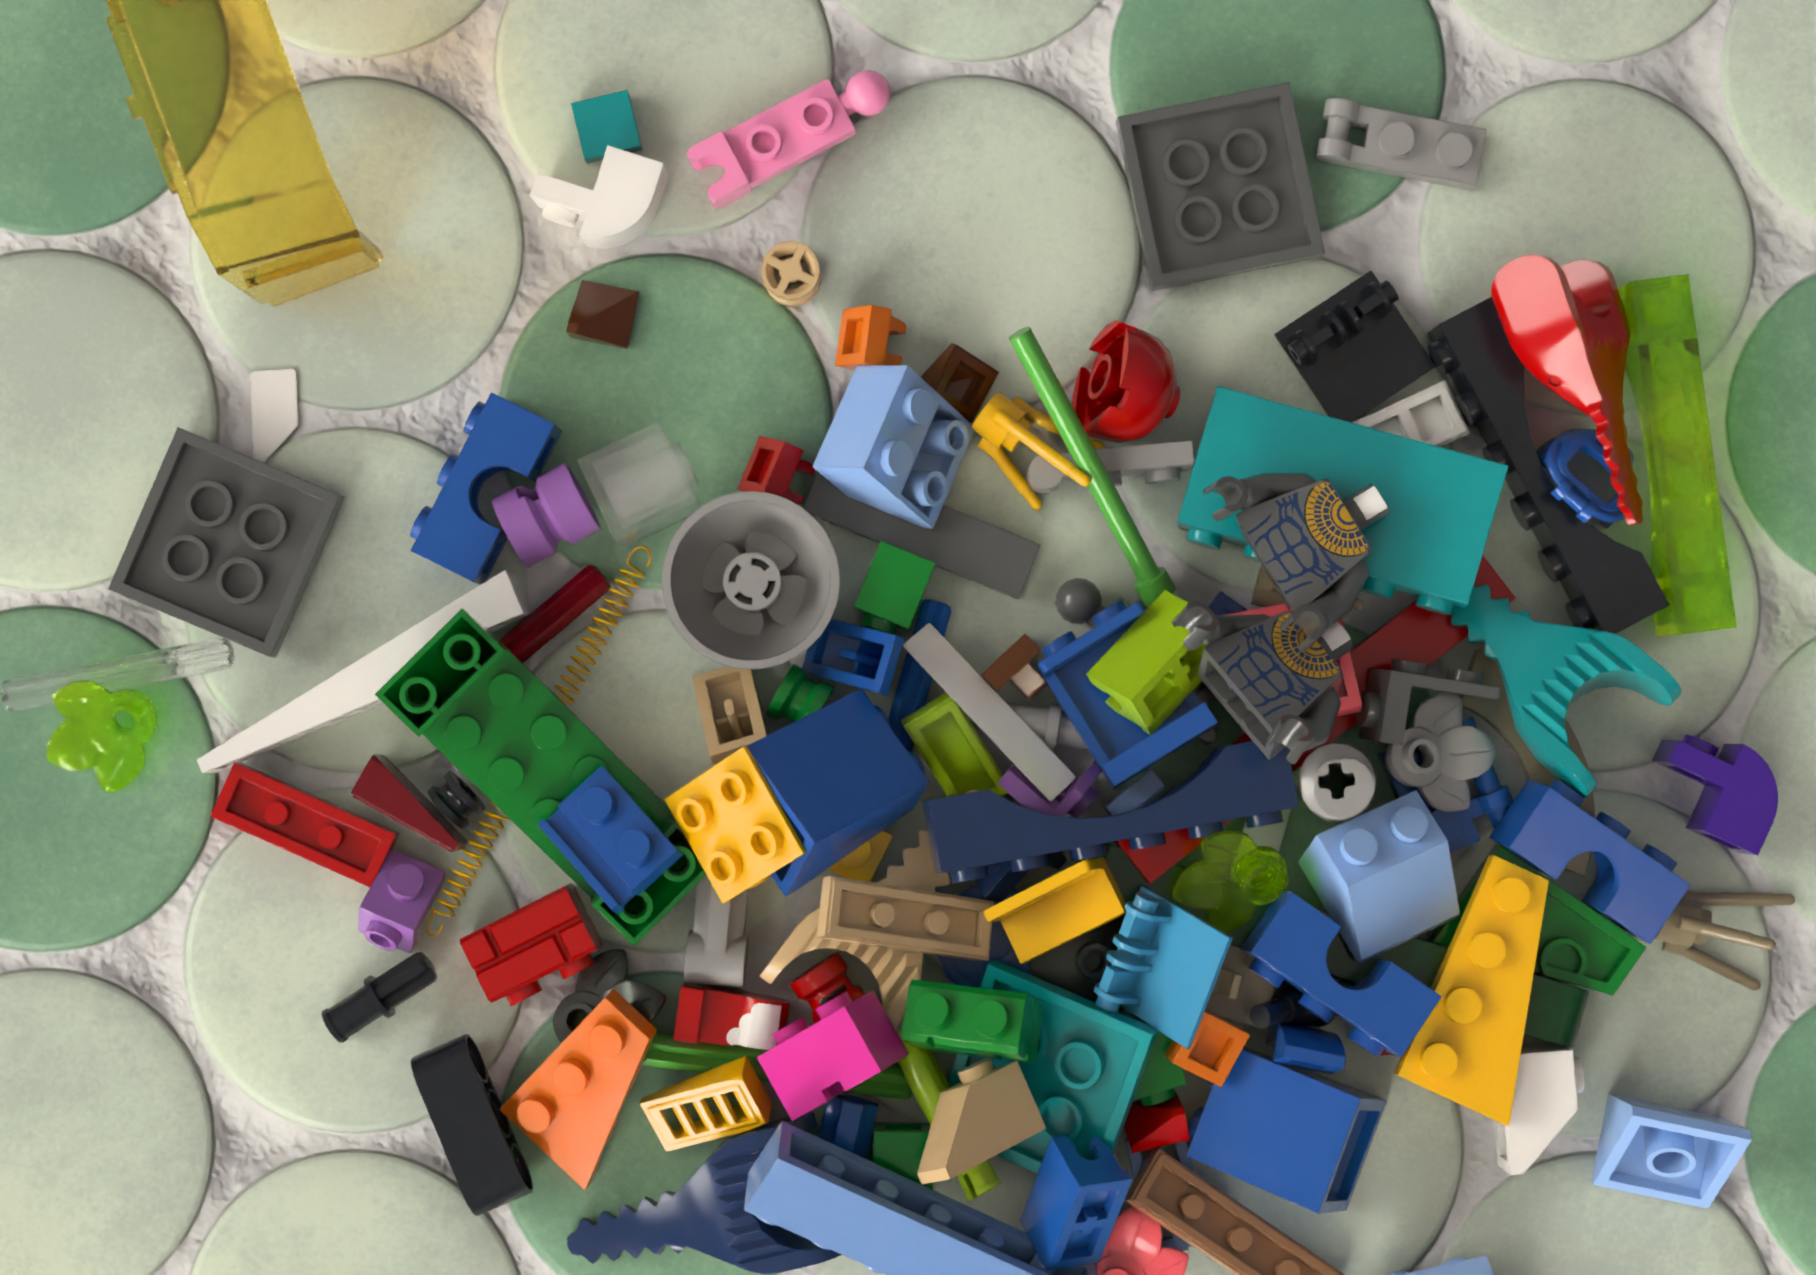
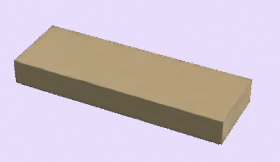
(904, 919)

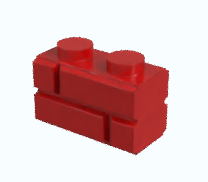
(531, 944)

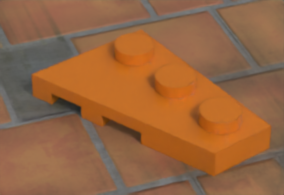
(580, 1088)

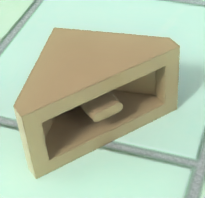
(729, 710)

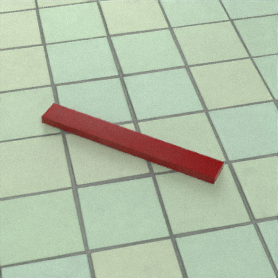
(1408, 636)

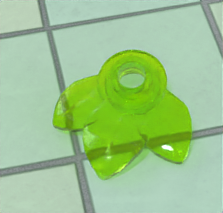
(94, 737)
(1232, 879)

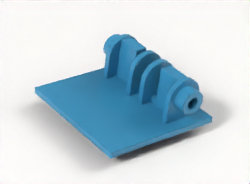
(1163, 966)

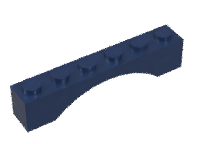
(988, 829)

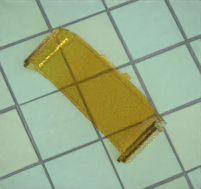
(238, 144)

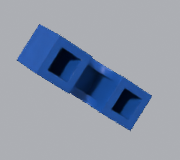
(499, 440)
(1630, 884)
(1381, 1008)

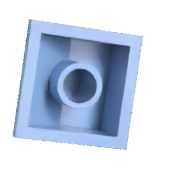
(1384, 876)

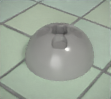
(713, 563)

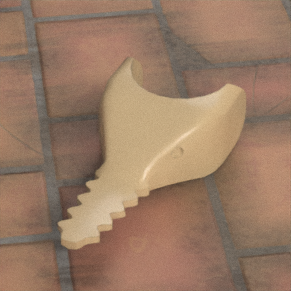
(890, 966)

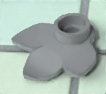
(1447, 750)

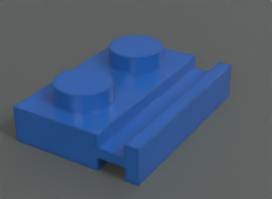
(610, 839)

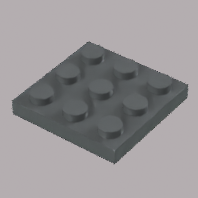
(1220, 186)
(226, 543)

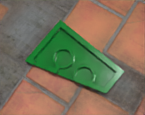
(1573, 940)

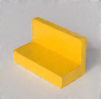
(1059, 909)

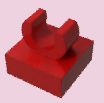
(773, 468)

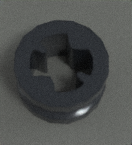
(456, 799)

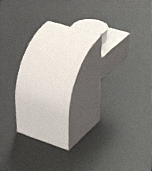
(617, 207)

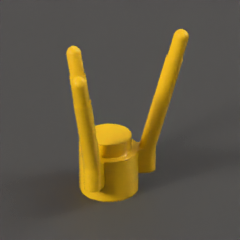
(1007, 425)

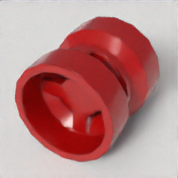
(822, 981)

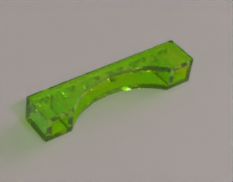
(1684, 495)

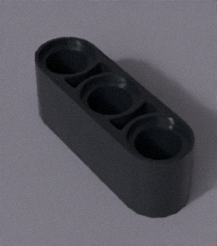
(471, 1125)

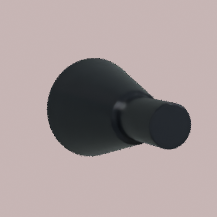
(1285, 1010)

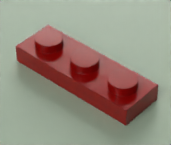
(304, 824)

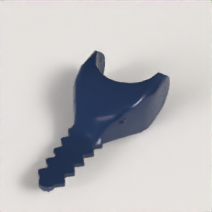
(706, 1216)

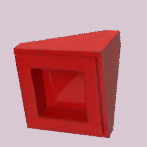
(1156, 1125)

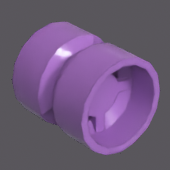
(546, 515)

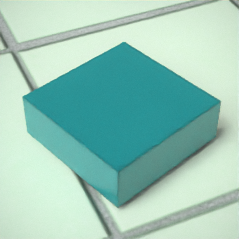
(606, 122)

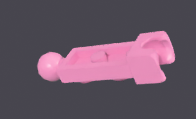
(787, 134)

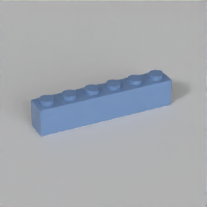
(880, 1215)

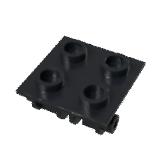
(1355, 349)

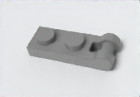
(1402, 145)
(1156, 461)

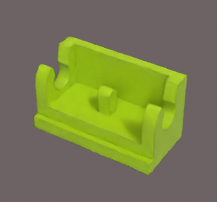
(1149, 666)

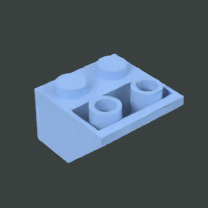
(894, 444)

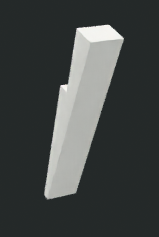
(353, 689)

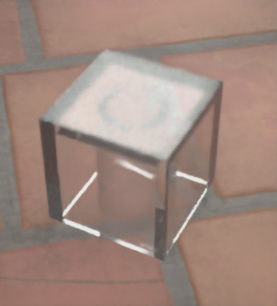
(641, 484)

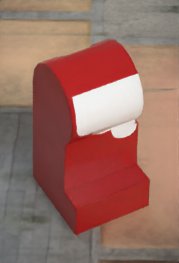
(729, 1016)

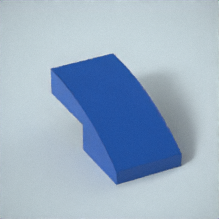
(1306, 1048)

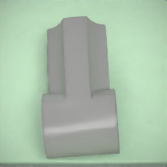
(718, 941)

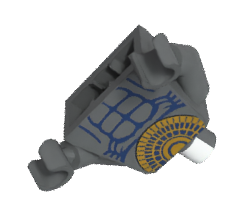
(1305, 541)
(1264, 678)

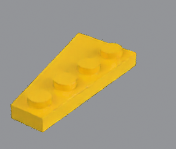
(1485, 981)

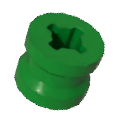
(798, 696)

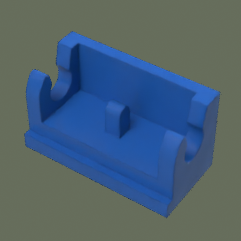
(1074, 1203)

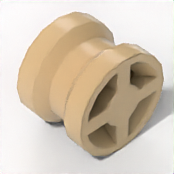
(787, 259)

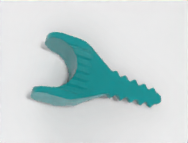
(1552, 667)

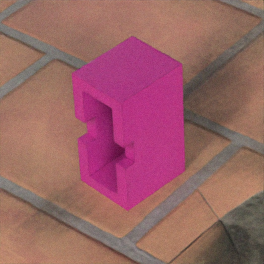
(831, 1055)

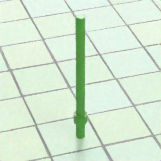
(1150, 579)

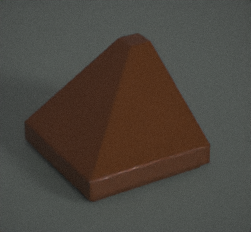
(603, 314)
(961, 380)

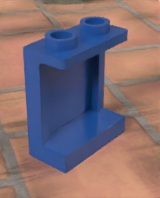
(1114, 741)

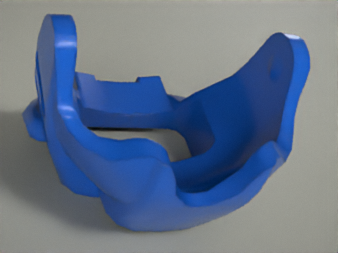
(1555, 457)

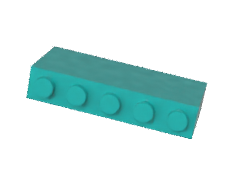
(1435, 496)

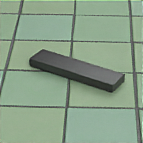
(955, 543)

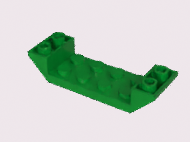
(525, 751)

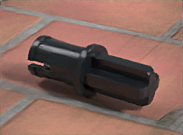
(379, 996)

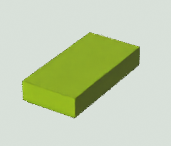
(952, 748)

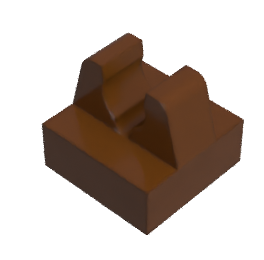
(1015, 667)

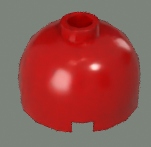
(1128, 385)

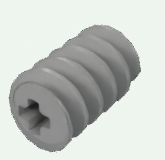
(1317, 770)

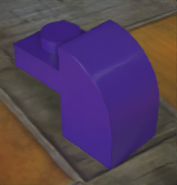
(1737, 792)

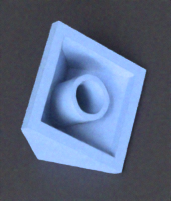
(1666, 1151)

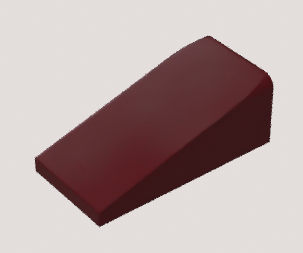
(395, 796)

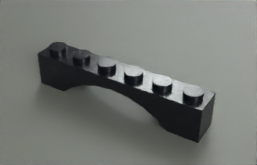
(1603, 579)

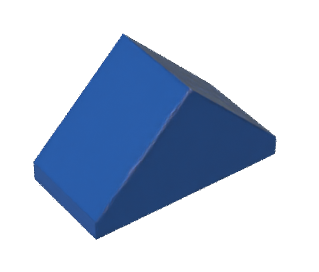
(855, 656)

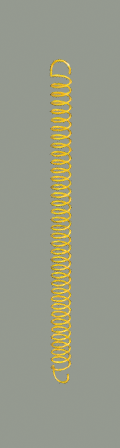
(558, 687)

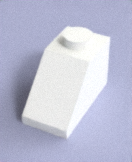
(1541, 1104)

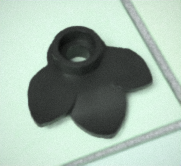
(596, 983)

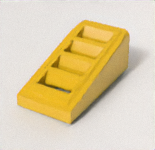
(734, 1076)

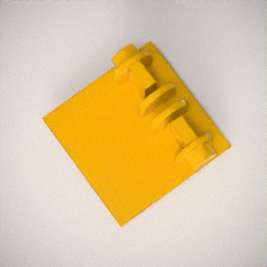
(735, 825)

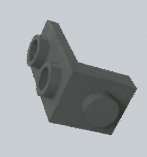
(1389, 692)

